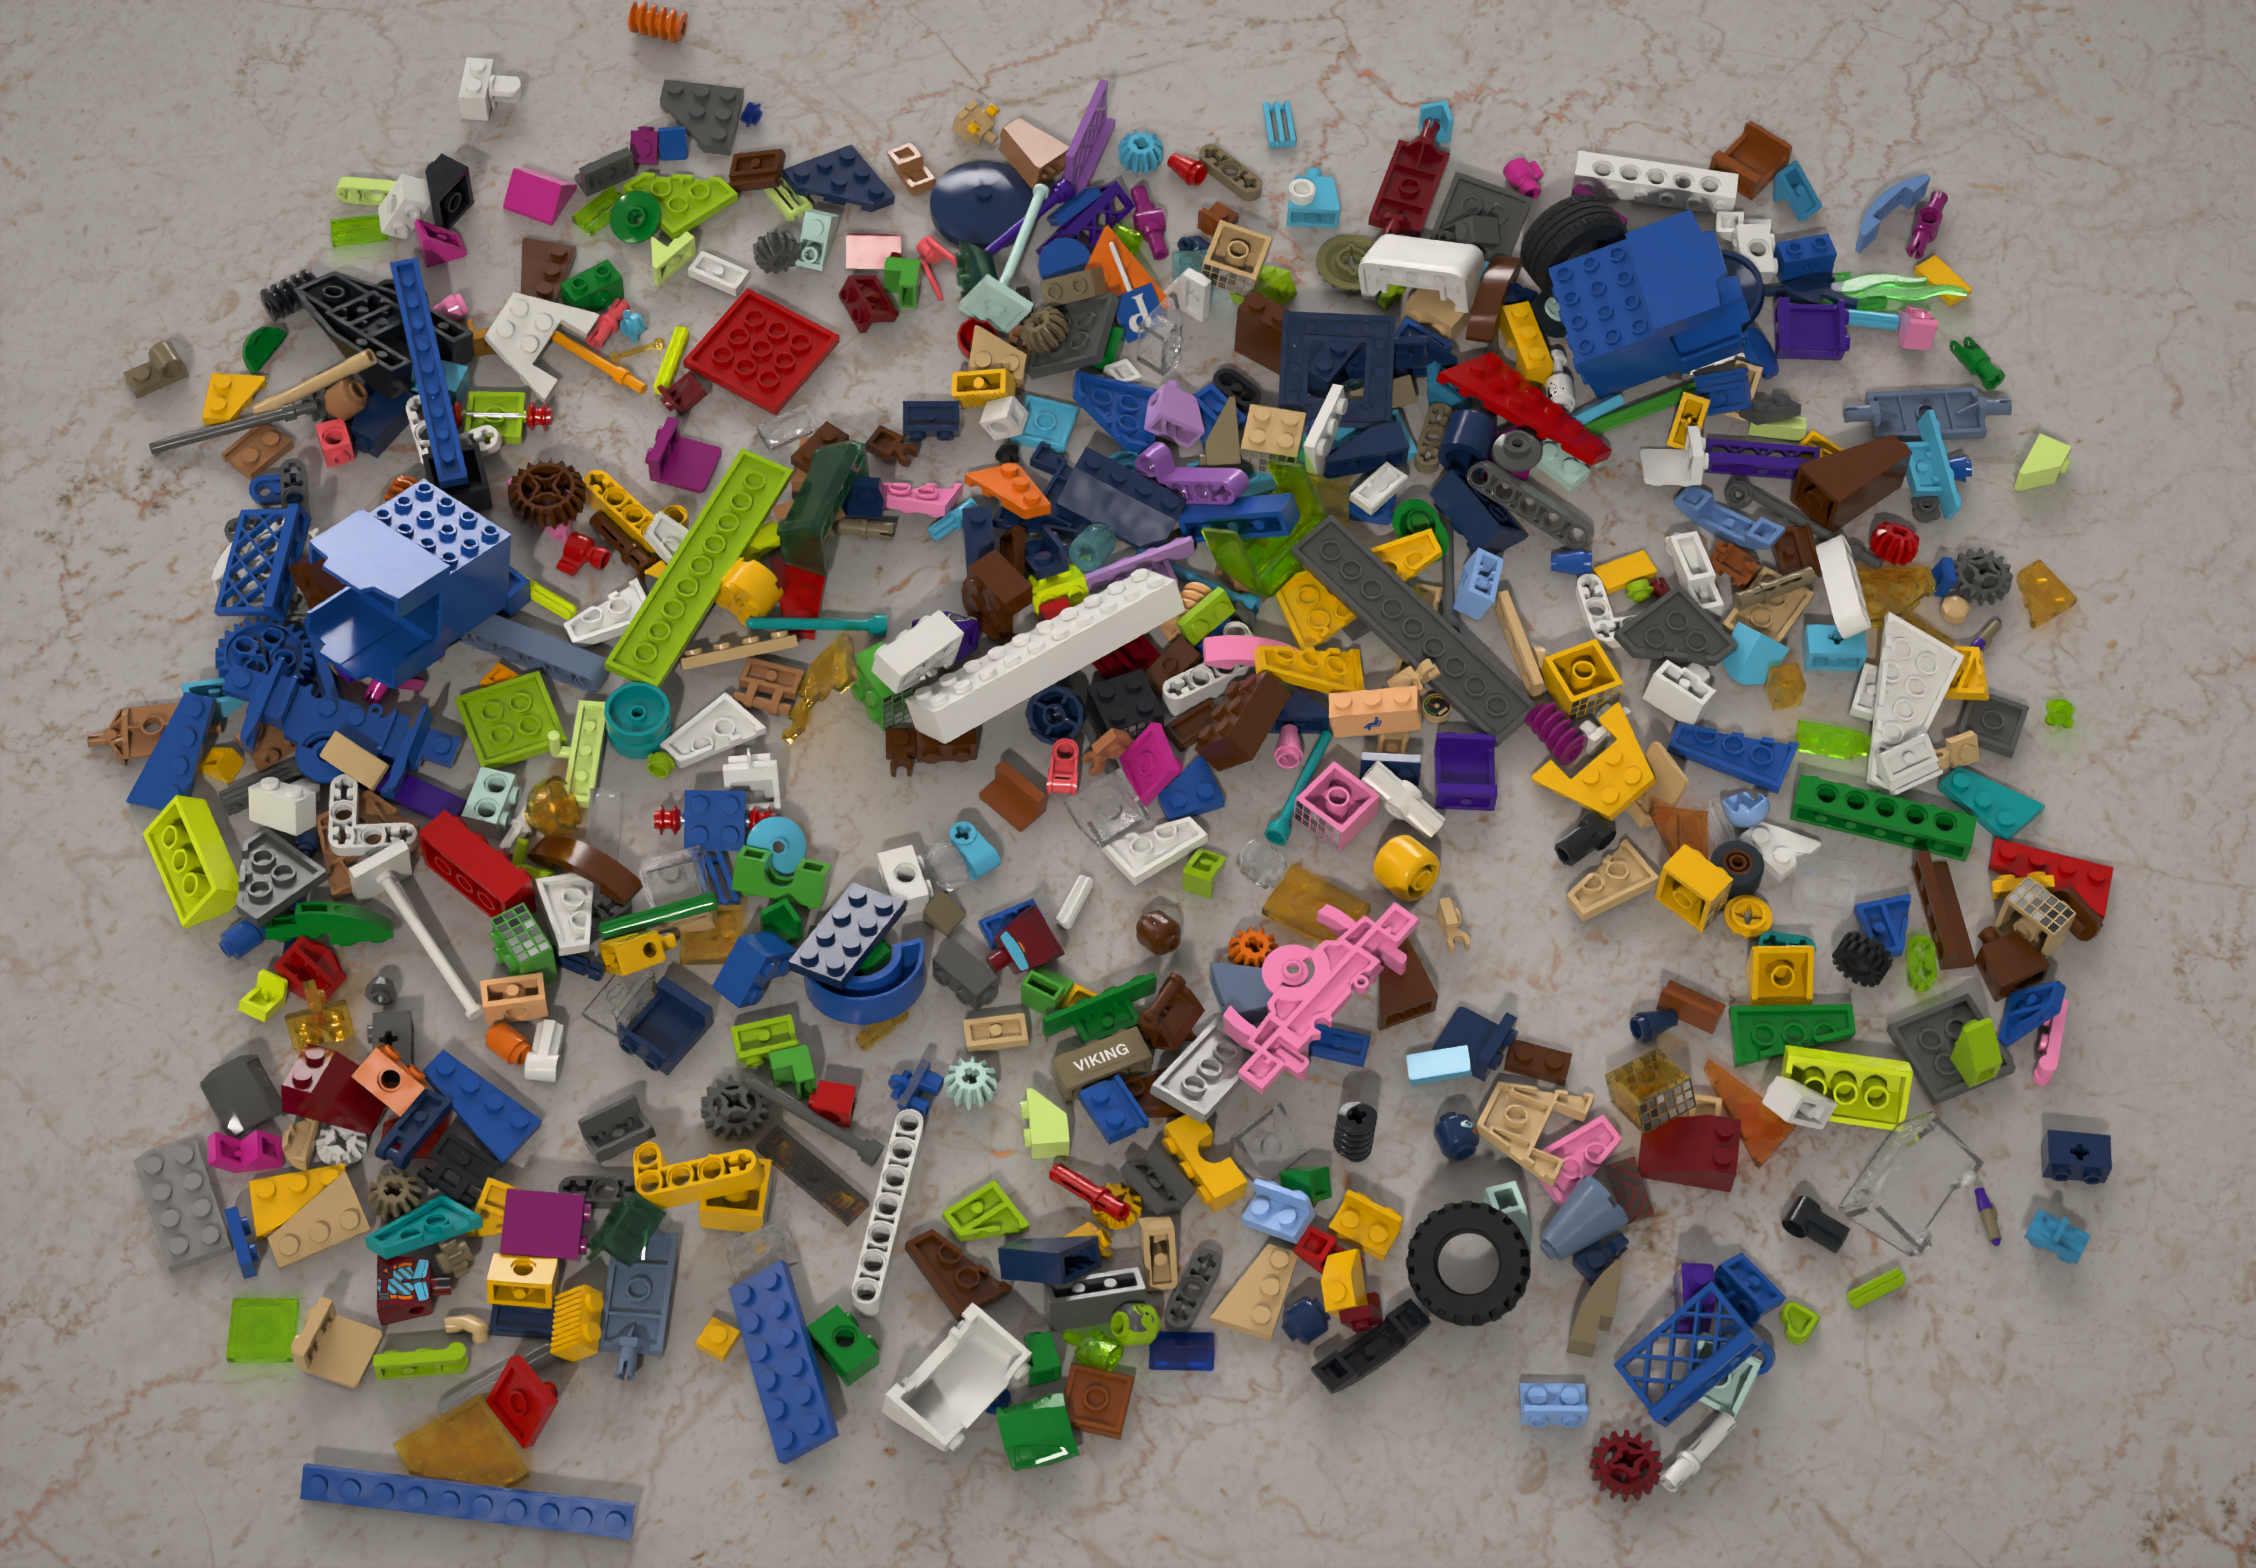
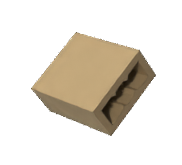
(1436, 315)

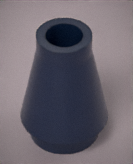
(1652, 1023)

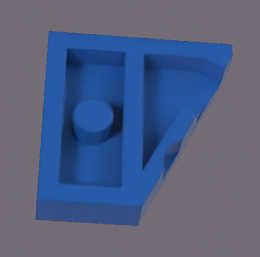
(1211, 403)
(1191, 793)
(1885, 921)

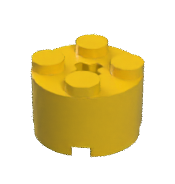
(748, 590)

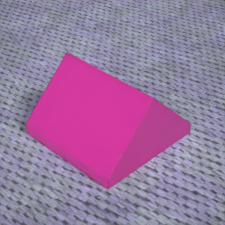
(537, 194)

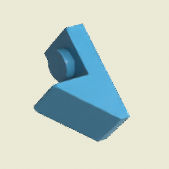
(1796, 189)
(1444, 393)

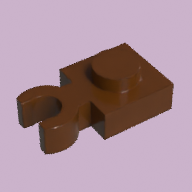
(889, 444)
(900, 749)

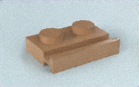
(257, 450)

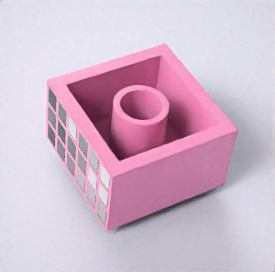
(1336, 806)

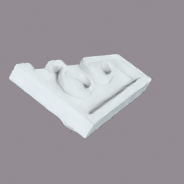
(1322, 434)
(665, 535)
(712, 731)
(1152, 851)
(567, 910)

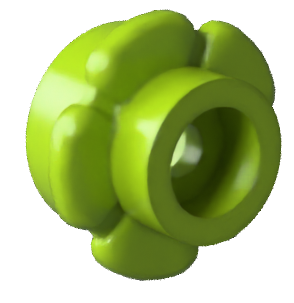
(1639, 590)
(660, 764)

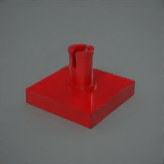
(522, 1401)

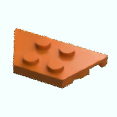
(1135, 272)

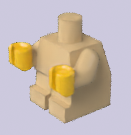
(976, 124)

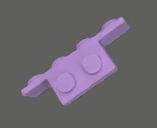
(1153, 559)

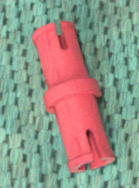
(607, 324)

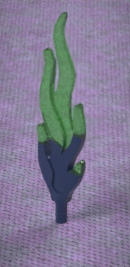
(1859, 293)

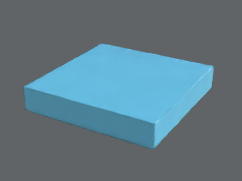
(1047, 422)

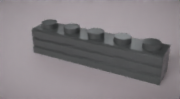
(237, 798)

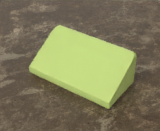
(1785, 429)

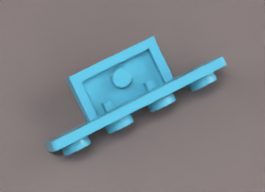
(1929, 467)

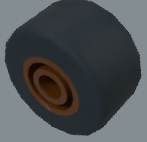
(1742, 863)

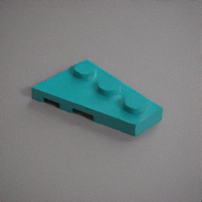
(1995, 806)
(423, 1226)

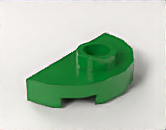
(260, 346)

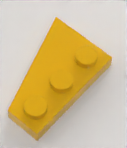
(282, 1196)

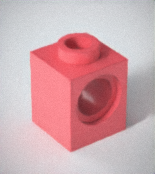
(335, 442)

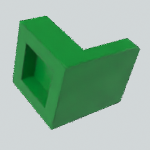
(783, 921)
(1309, 1179)

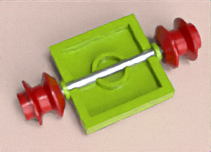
(502, 411)

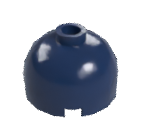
(1055, 714)

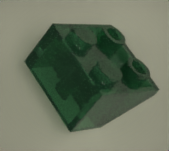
(973, 266)

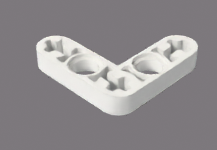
(478, 434)
(1603, 623)
(357, 833)

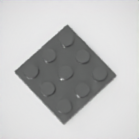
(1476, 197)
(1086, 340)
(1928, 1043)

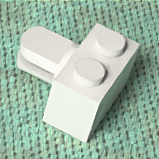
(483, 88)
(1681, 691)
(284, 805)

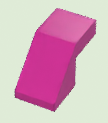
(252, 1153)

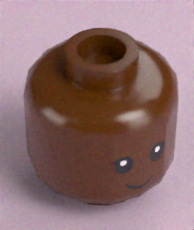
(1158, 932)

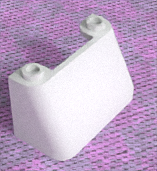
(1424, 264)
(958, 1381)

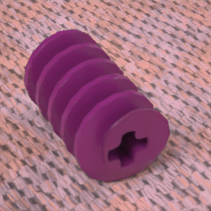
(1556, 732)

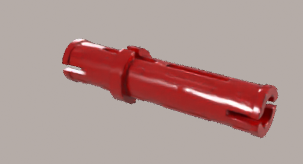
(1099, 1197)

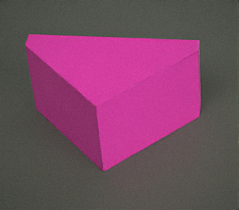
(438, 244)

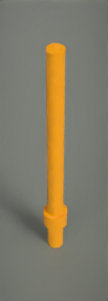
(619, 374)

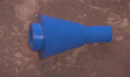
(1961, 467)

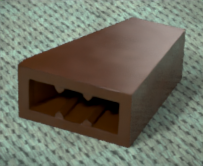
(1404, 995)

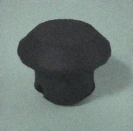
(1007, 453)

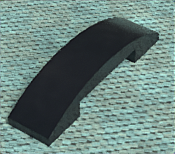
(1373, 1349)

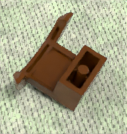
(995, 594)

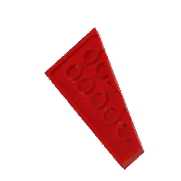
(1521, 403)

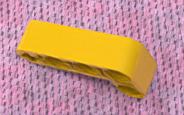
(624, 510)
(736, 1169)

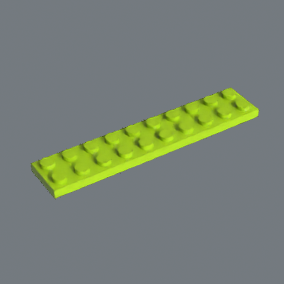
(693, 574)

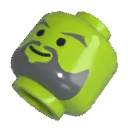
(1135, 1324)

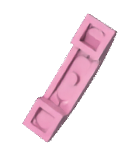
(1234, 649)

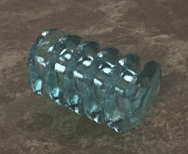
(1092, 546)

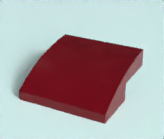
(1128, 658)

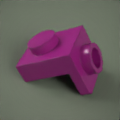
(644, 146)

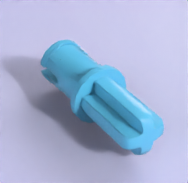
(950, 522)

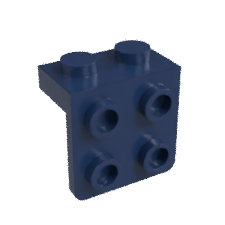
(1483, 1037)

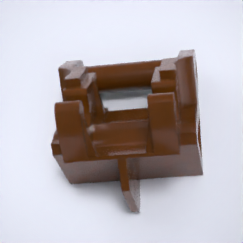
(1180, 1014)

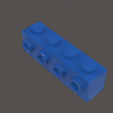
(1249, 516)

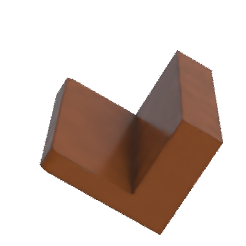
(1014, 797)
(1691, 1006)

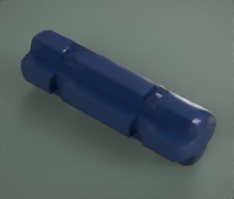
(580, 965)

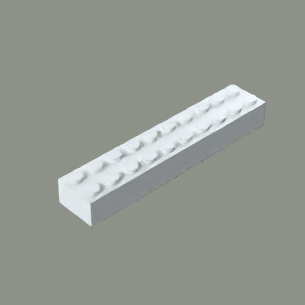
(1044, 655)

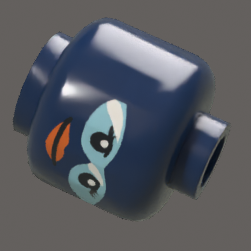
(1456, 1136)

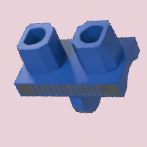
(911, 1090)

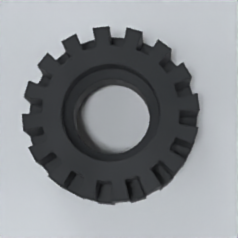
(1862, 959)

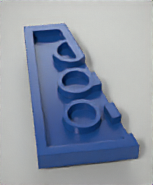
(177, 754)
(1747, 759)
(490, 1114)

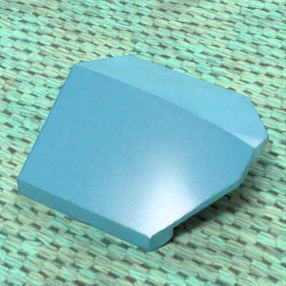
(1753, 655)

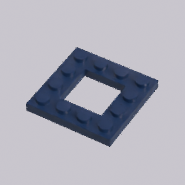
(1372, 330)

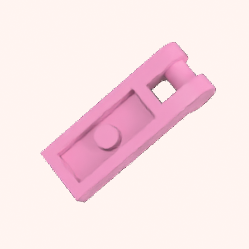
(2050, 1046)

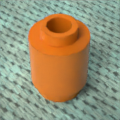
(507, 1043)

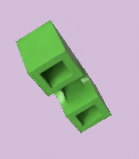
(756, 876)

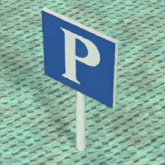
(1133, 305)

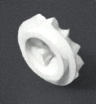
(333, 1155)

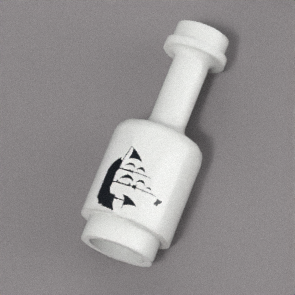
(1560, 385)

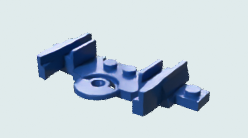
(304, 719)

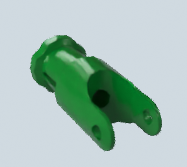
(1977, 363)

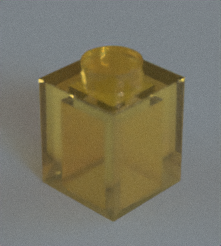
(1785, 686)

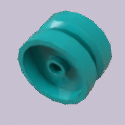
(637, 719)

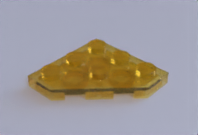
(1894, 590)
(463, 1448)

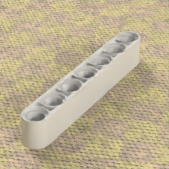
(888, 1225)

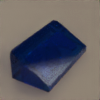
(1182, 1351)

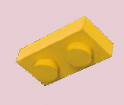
(2007, 883)

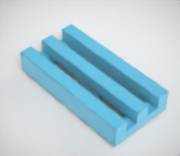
(1277, 109)
(1597, 408)

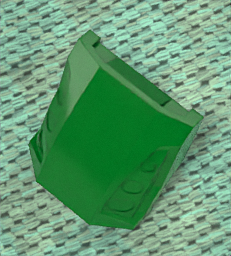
(1037, 1432)

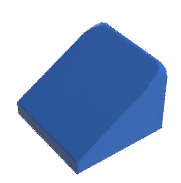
(672, 143)

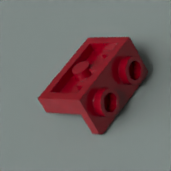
(866, 301)

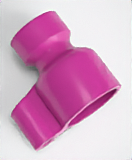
(1524, 176)

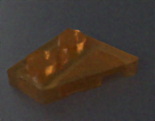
(1681, 827)

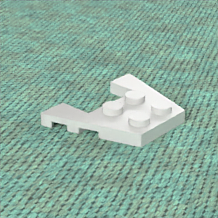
(525, 330)

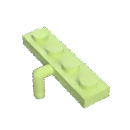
(584, 751)

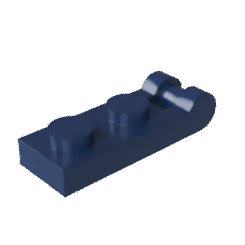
(413, 1128)

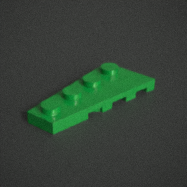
(1764, 1031)

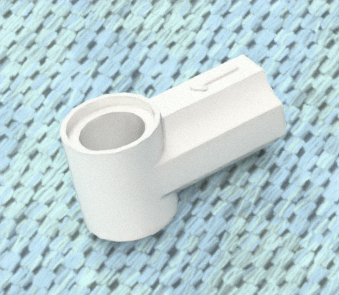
(545, 1060)

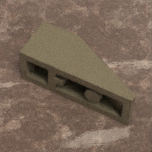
(1222, 444)

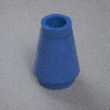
(1572, 562)

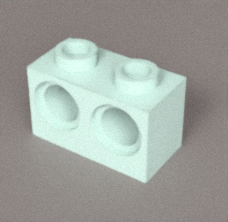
(485, 802)

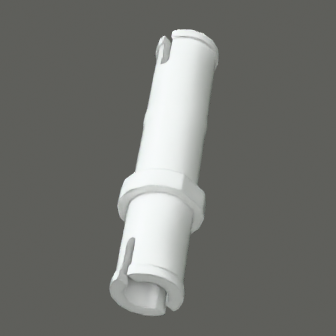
(1689, 1461)

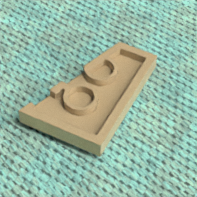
(320, 1225)

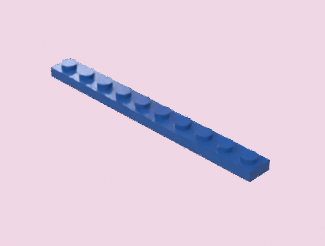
(429, 373)
(468, 1501)

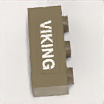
(1101, 1060)

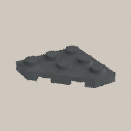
(705, 111)
(1676, 631)
(273, 876)

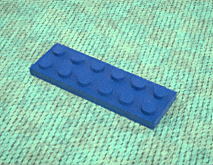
(783, 1362)

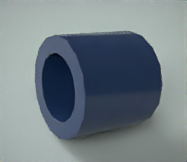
(1466, 440)

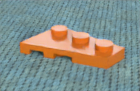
(1013, 488)

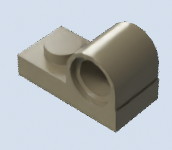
(162, 370)

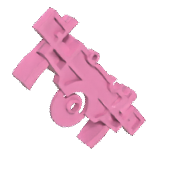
(1294, 1011)

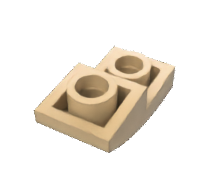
(354, 760)

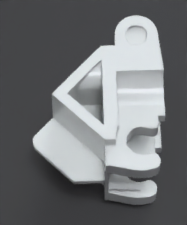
(754, 773)

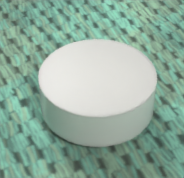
(1301, 192)

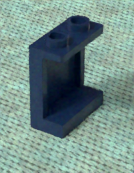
(666, 1027)

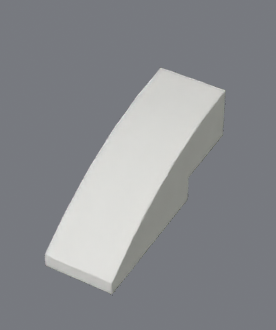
(1696, 572)

